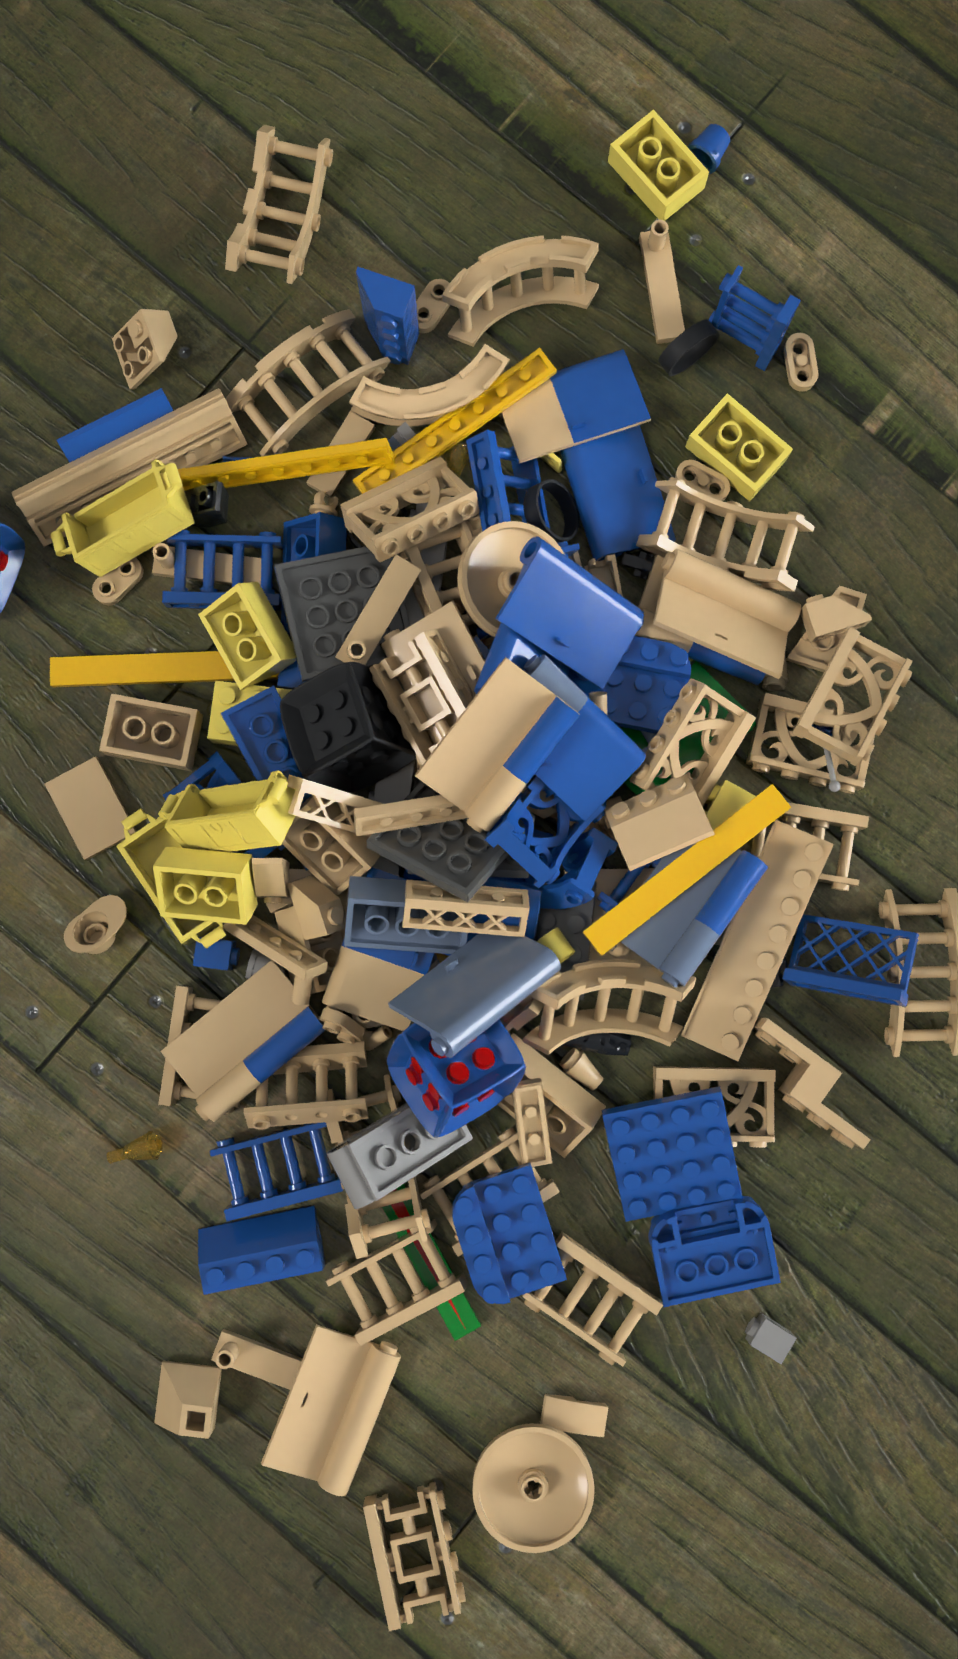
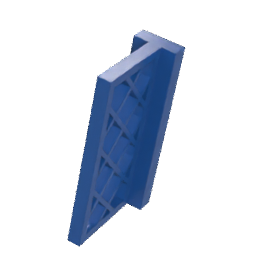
(850, 985)

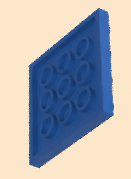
(672, 1153)

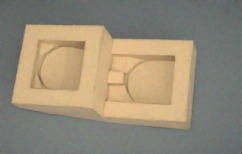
(574, 1415)

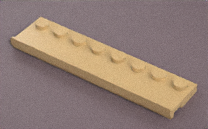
(185, 436)
(757, 941)

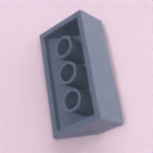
(376, 920)

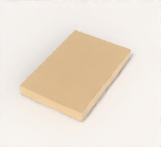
(89, 807)

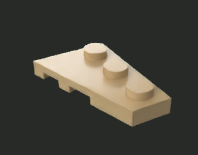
(819, 653)

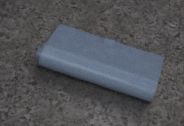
(475, 988)

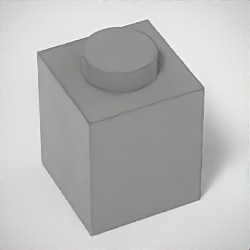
(769, 1337)

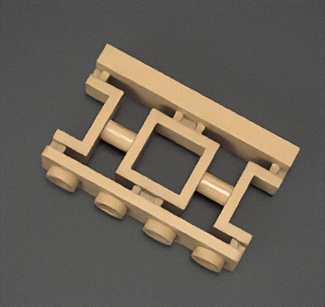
(446, 683)
(390, 1559)

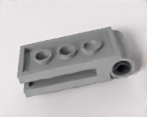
(379, 1162)

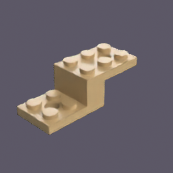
(809, 1083)

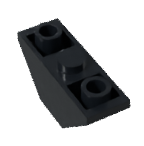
(208, 504)

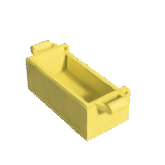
(126, 520)
(231, 815)
(141, 853)

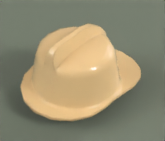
(96, 926)

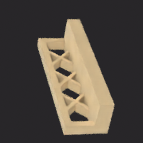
(331, 795)
(492, 901)

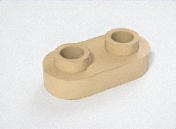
(431, 304)
(802, 363)
(704, 479)
(120, 583)
(343, 1025)

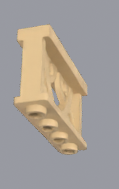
(417, 486)
(784, 711)
(818, 714)
(681, 722)
(747, 1081)

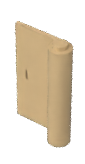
(725, 612)
(460, 645)
(342, 1403)

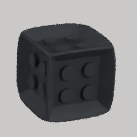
(343, 729)

